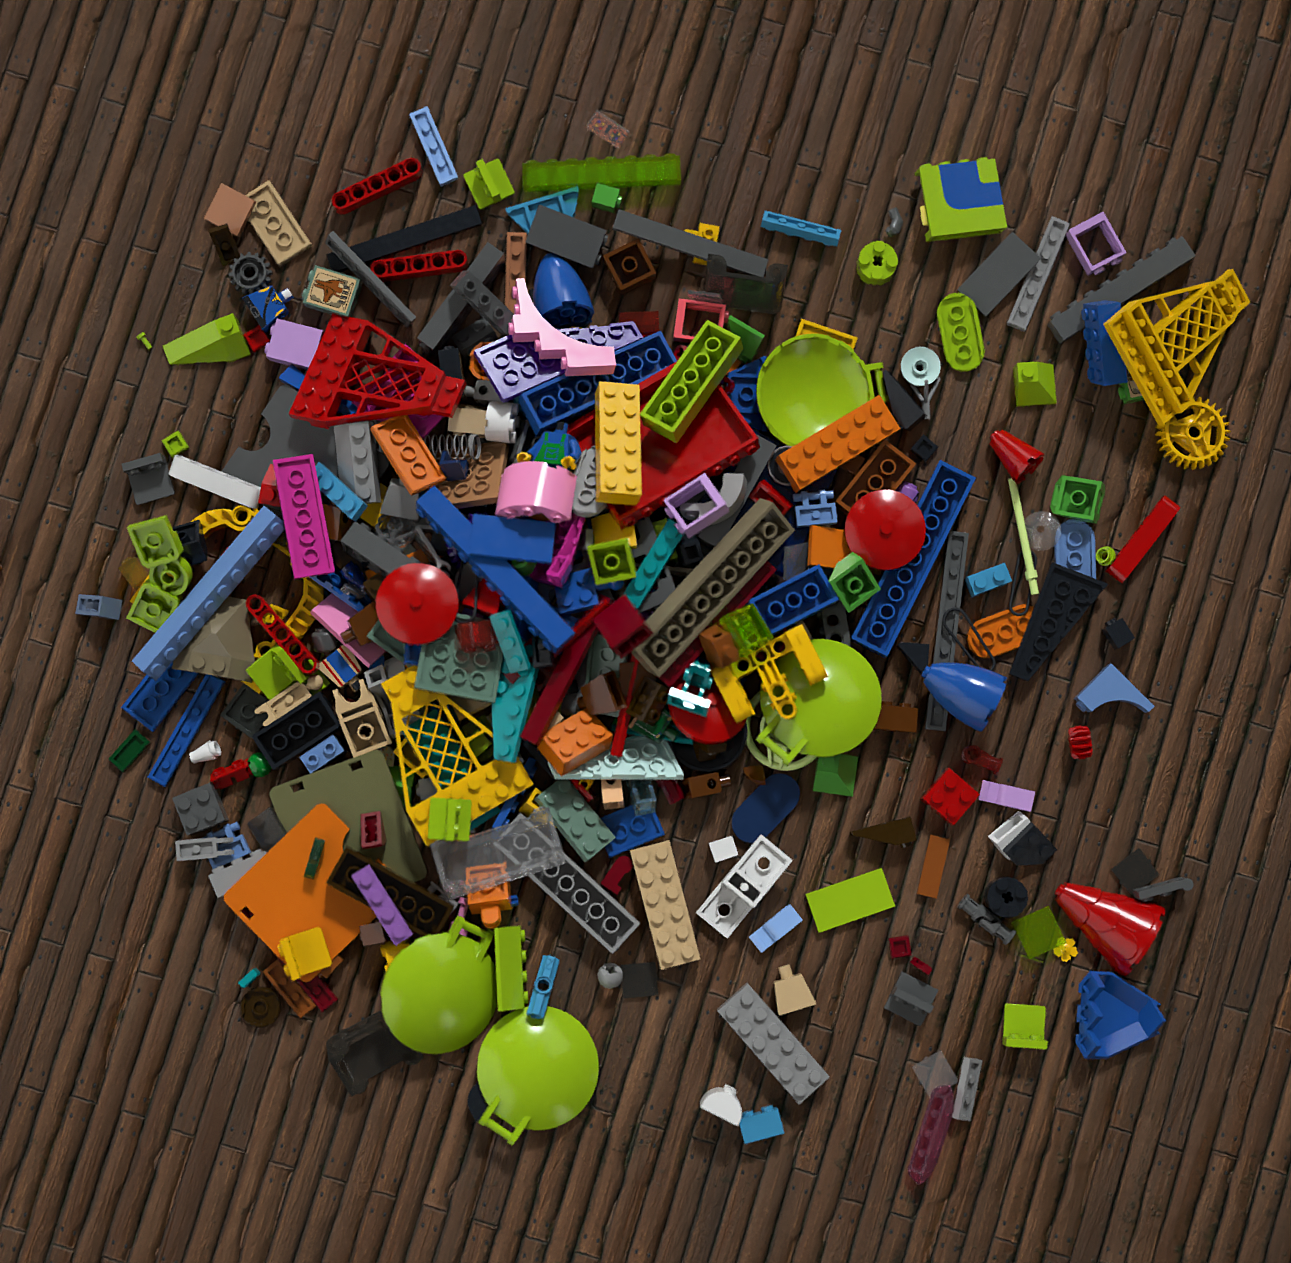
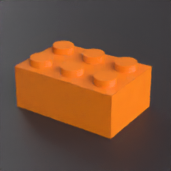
(575, 741)

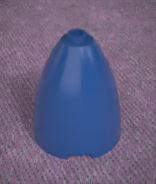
(561, 294)
(965, 691)

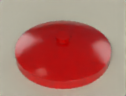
(885, 529)
(417, 604)
(716, 726)

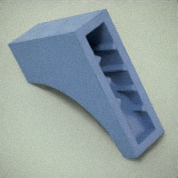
(1111, 686)

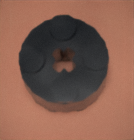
(1016, 892)

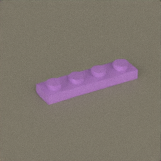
(382, 904)

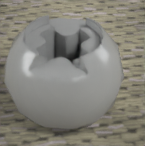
(610, 975)

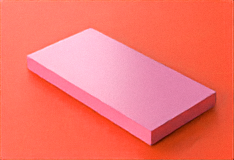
(333, 616)

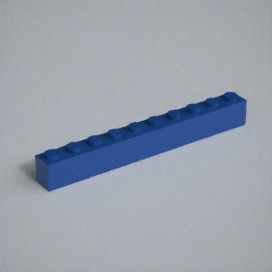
(497, 572)

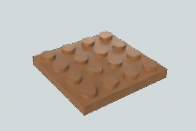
(483, 476)

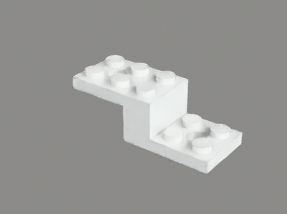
(744, 886)

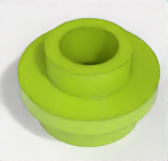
(1101, 556)

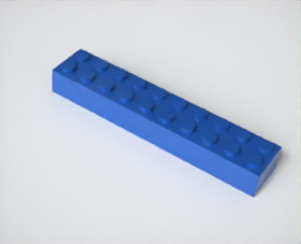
(900, 587)

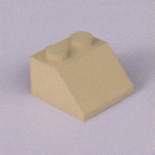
(468, 420)

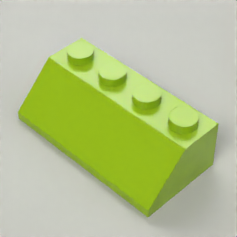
(510, 968)

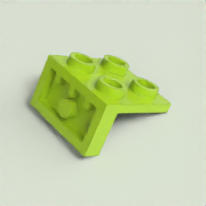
(274, 672)
(1024, 1026)

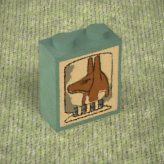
(331, 292)

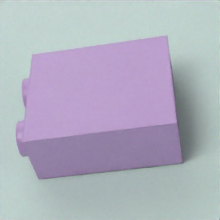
(293, 344)

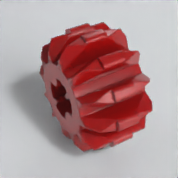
(1080, 742)

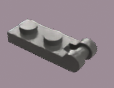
(1163, 888)

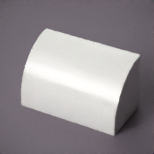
(1008, 831)

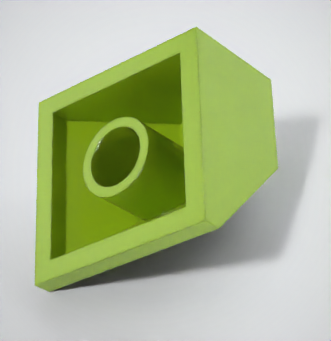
(1034, 384)

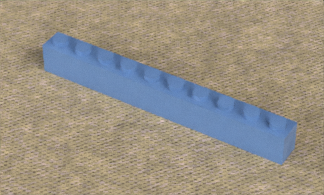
(209, 593)

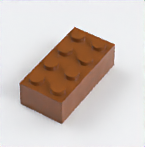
(882, 471)

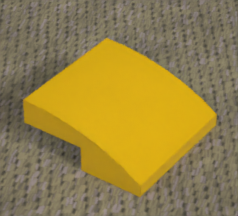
(606, 530)

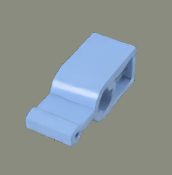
(775, 928)

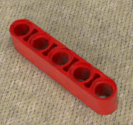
(382, 177)
(428, 270)
(1143, 539)
(274, 629)

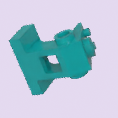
(699, 676)

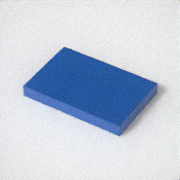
(631, 830)

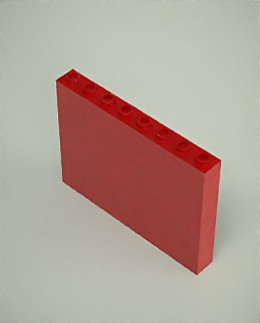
(708, 446)

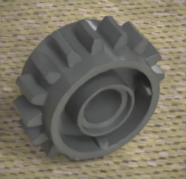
(243, 266)

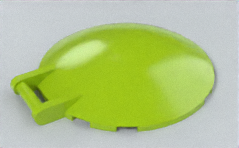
(811, 385)
(831, 713)
(441, 990)
(536, 1071)

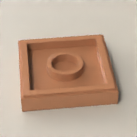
(231, 208)

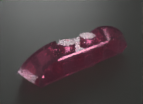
(932, 1134)

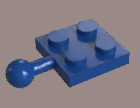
(581, 592)

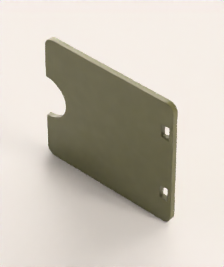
(348, 796)

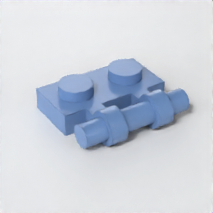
(815, 514)
(239, 845)

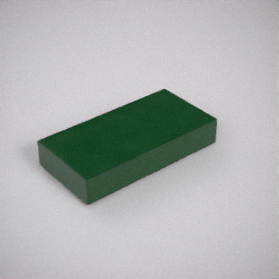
(129, 750)

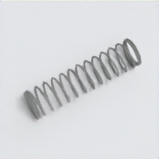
(470, 443)

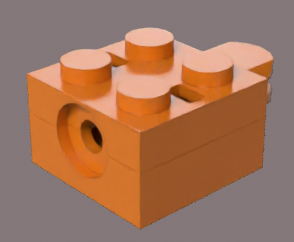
(491, 903)

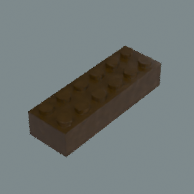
(419, 907)

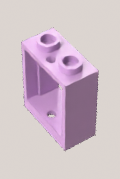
(1110, 235)
(687, 493)

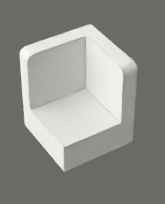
(723, 848)

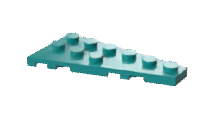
(511, 710)

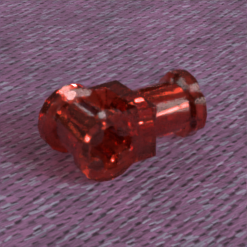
(981, 759)

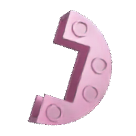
(535, 489)

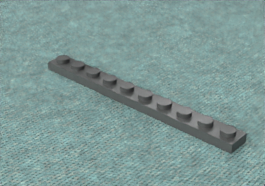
(950, 598)

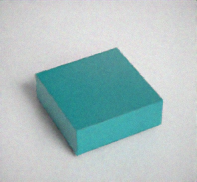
(249, 978)

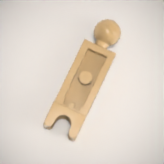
(289, 699)

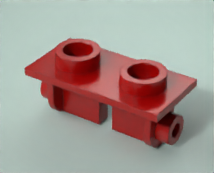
(222, 776)

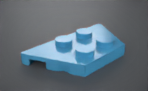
(562, 201)

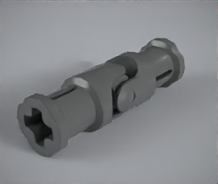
(988, 921)

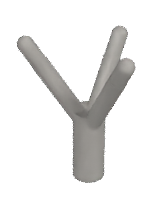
(926, 400)

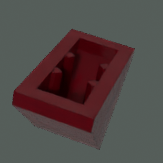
(372, 830)

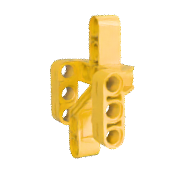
(795, 641)

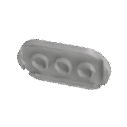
(585, 490)

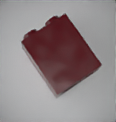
(623, 626)

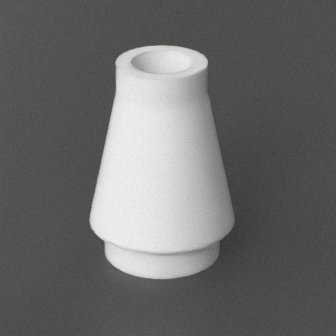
(206, 752)

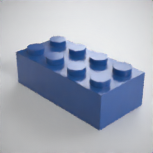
(1103, 358)
(795, 600)

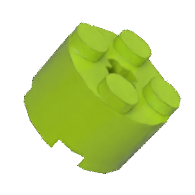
(876, 252)

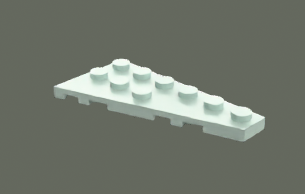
(640, 760)

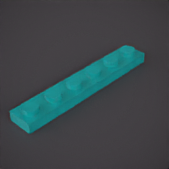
(653, 564)

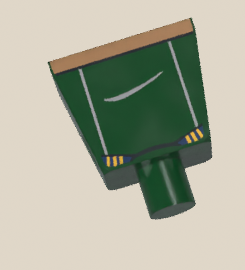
(662, 728)

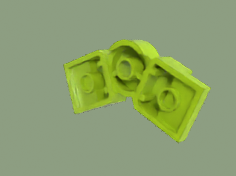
(161, 553)

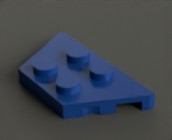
(745, 392)

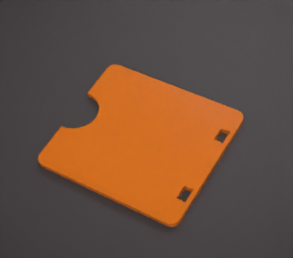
(291, 903)

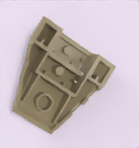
(221, 645)

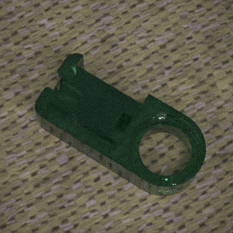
(314, 858)

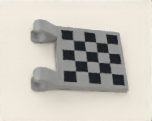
(430, 552)

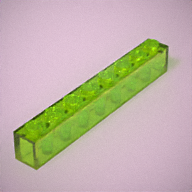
(608, 171)

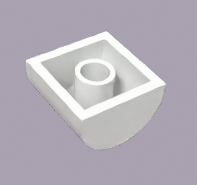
(723, 1103)

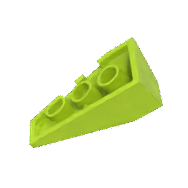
(210, 343)

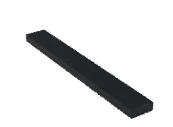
(410, 237)

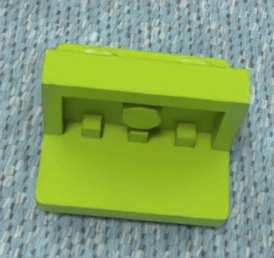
(488, 183)
(449, 819)

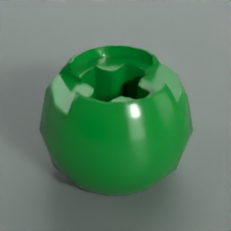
(259, 765)

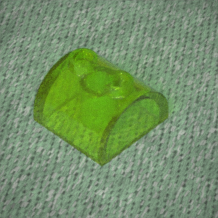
(746, 629)

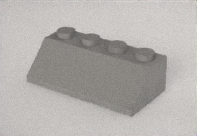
(358, 460)

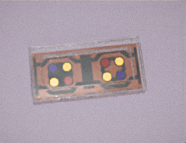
(607, 129)

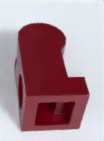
(615, 874)

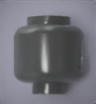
(324, 641)

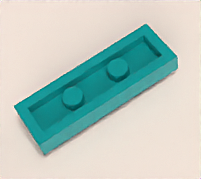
(510, 641)

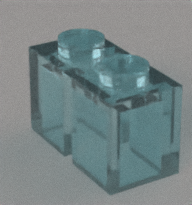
(642, 796)

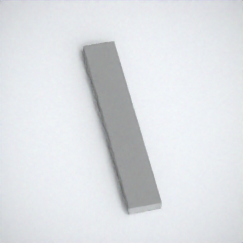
(1038, 274)

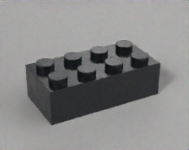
(297, 731)

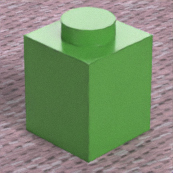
(606, 198)

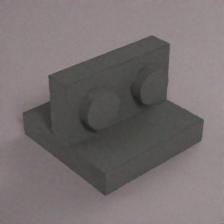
(911, 998)

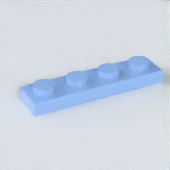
(433, 146)

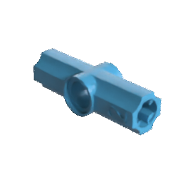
(539, 998)

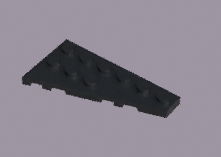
(1057, 609)

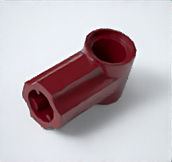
(671, 790)

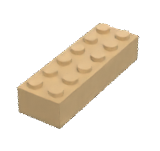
(665, 904)

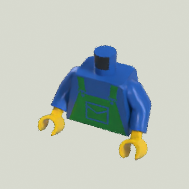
(555, 449)

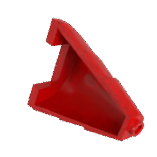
(1112, 922)

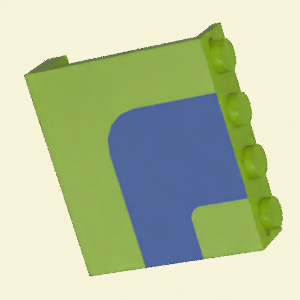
(962, 199)

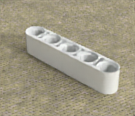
(215, 481)

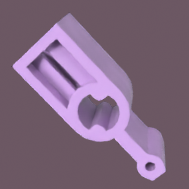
(1006, 796)

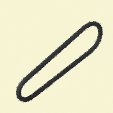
(476, 594)
(975, 631)

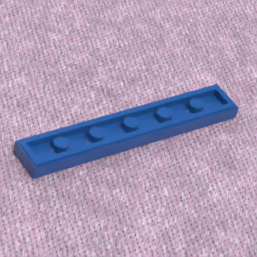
(186, 729)

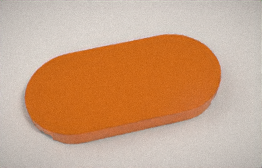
(999, 632)

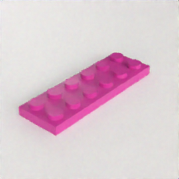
(303, 516)

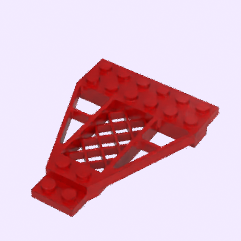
(342, 354)

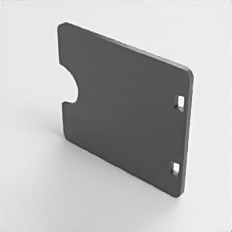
(289, 439)

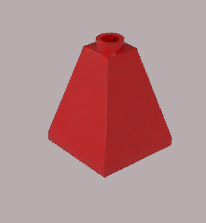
(487, 602)

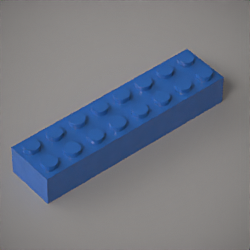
(574, 396)

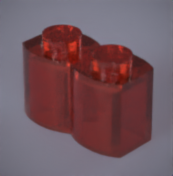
(476, 636)

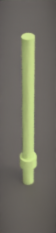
(1030, 574)

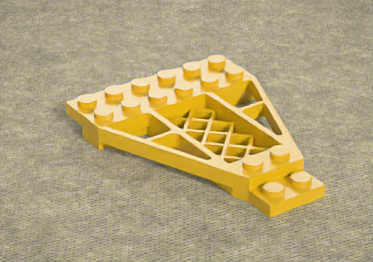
(1144, 348)
(484, 787)

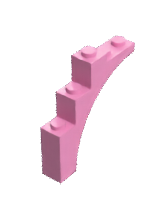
(575, 356)

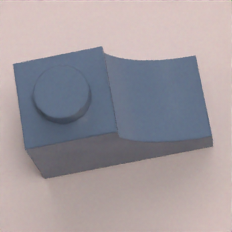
(99, 606)

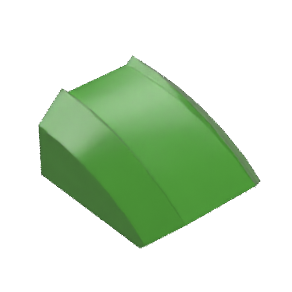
(1078, 498)

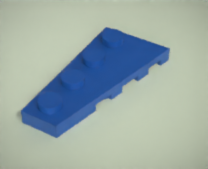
(334, 582)

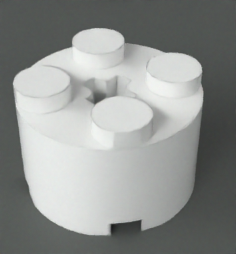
(502, 422)

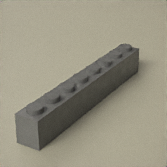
(1125, 286)

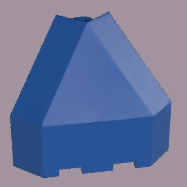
(1113, 1016)

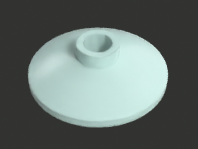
(924, 357)

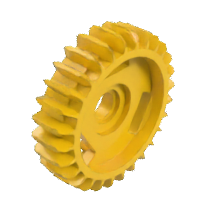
(1198, 447)

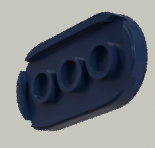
(765, 807)

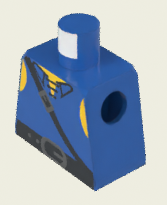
(268, 306)

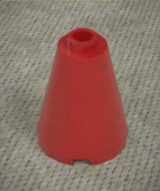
(1015, 455)

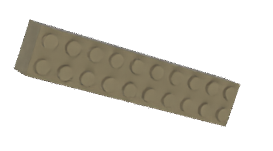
(712, 585)

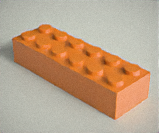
(837, 443)

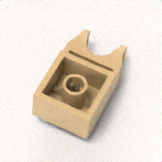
(359, 714)

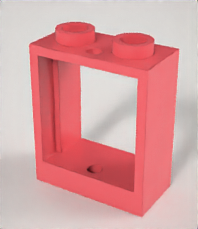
(684, 304)

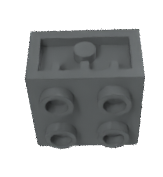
(149, 478)

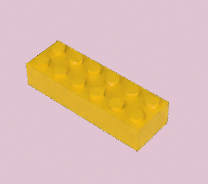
(617, 443)

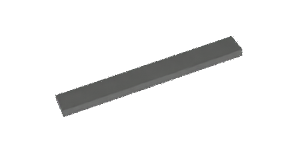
(688, 243)

